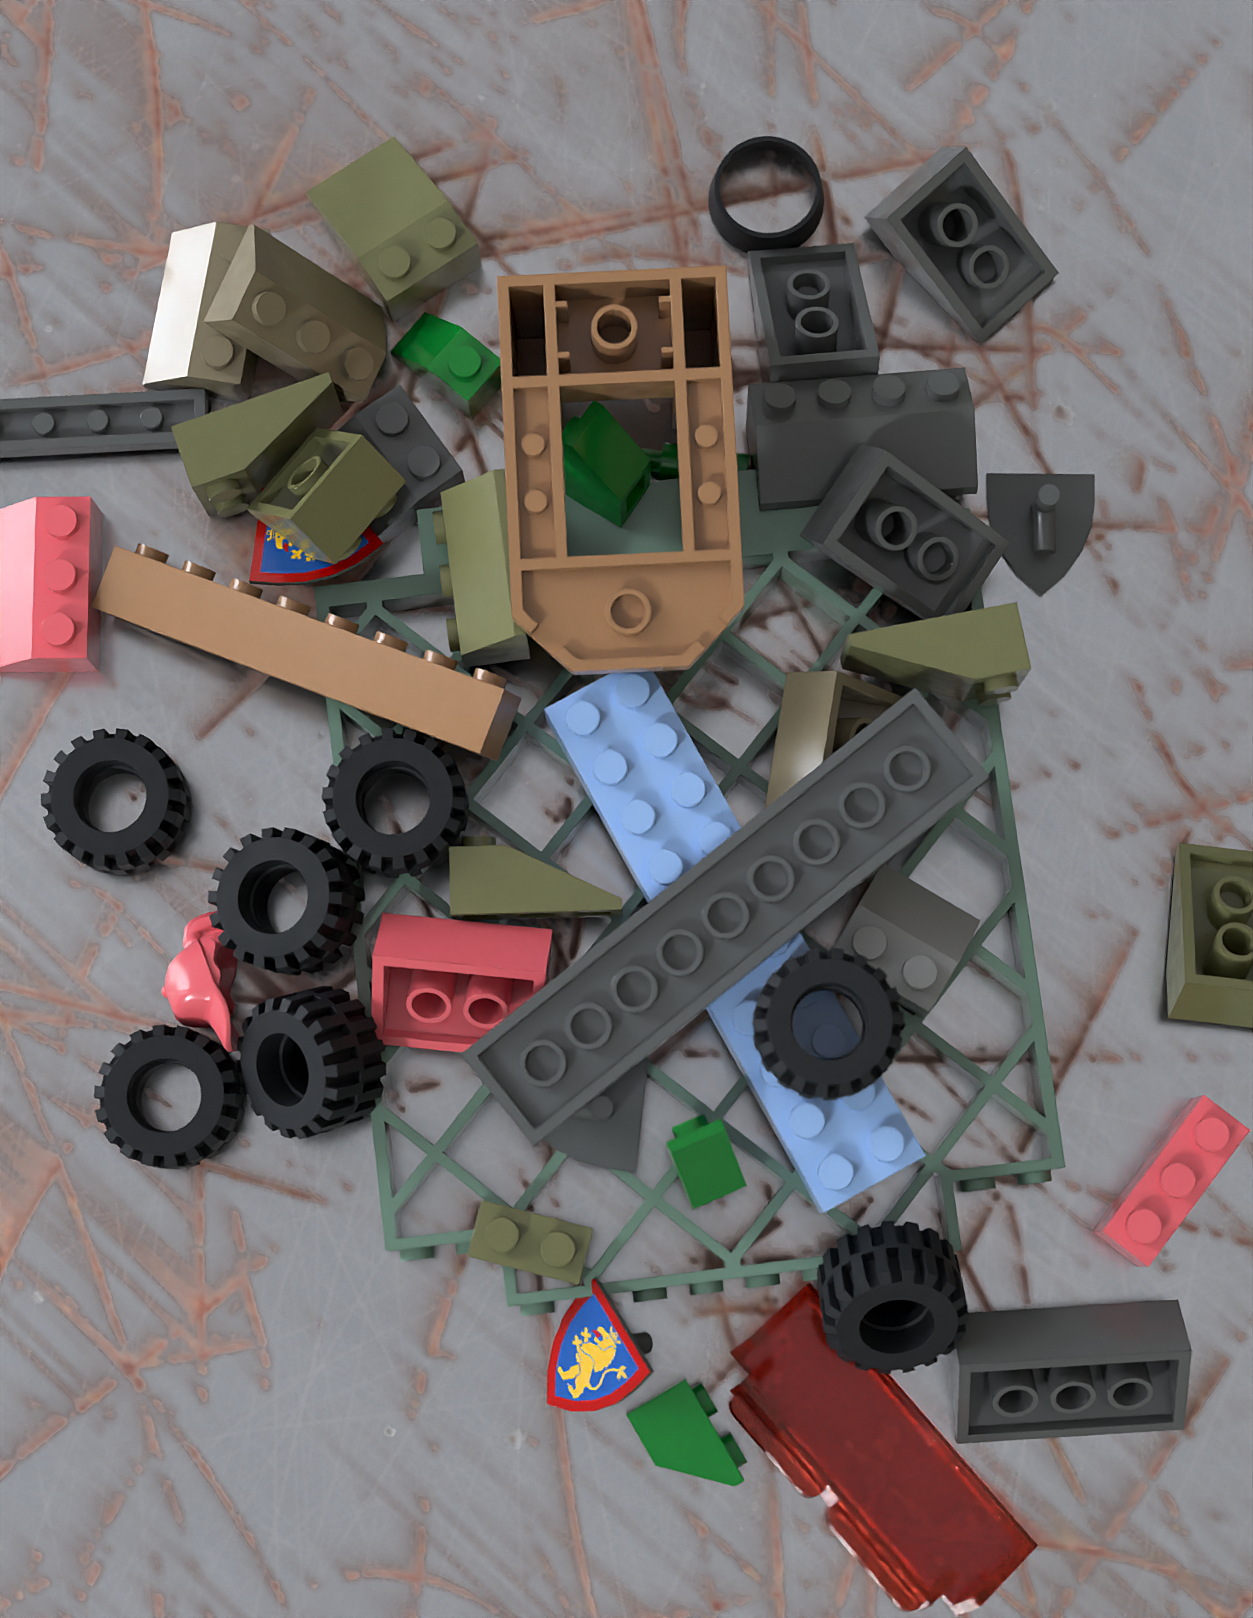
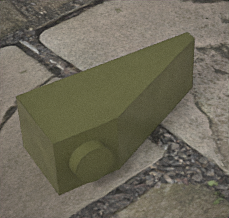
(510, 885)

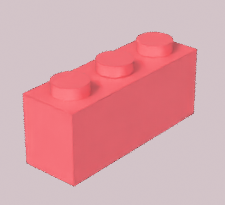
(1170, 1181)

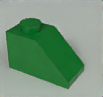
(450, 363)

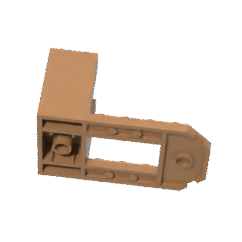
(607, 342)

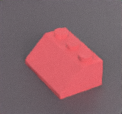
(49, 585)
(452, 979)

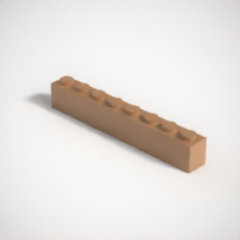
(308, 652)

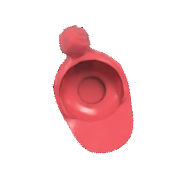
(201, 982)

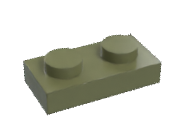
(530, 1242)

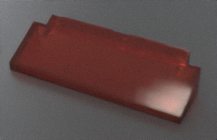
(877, 1461)

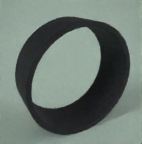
(750, 240)

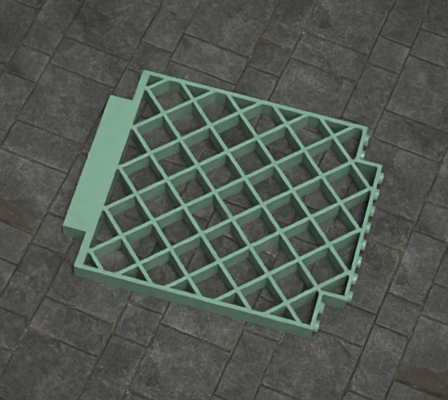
(771, 542)

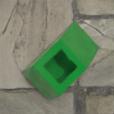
(604, 465)
(704, 1160)
(681, 1436)

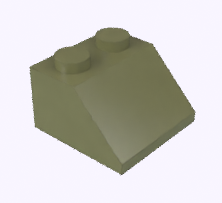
(328, 494)

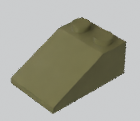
(396, 228)
(246, 444)
(952, 655)
(1211, 936)

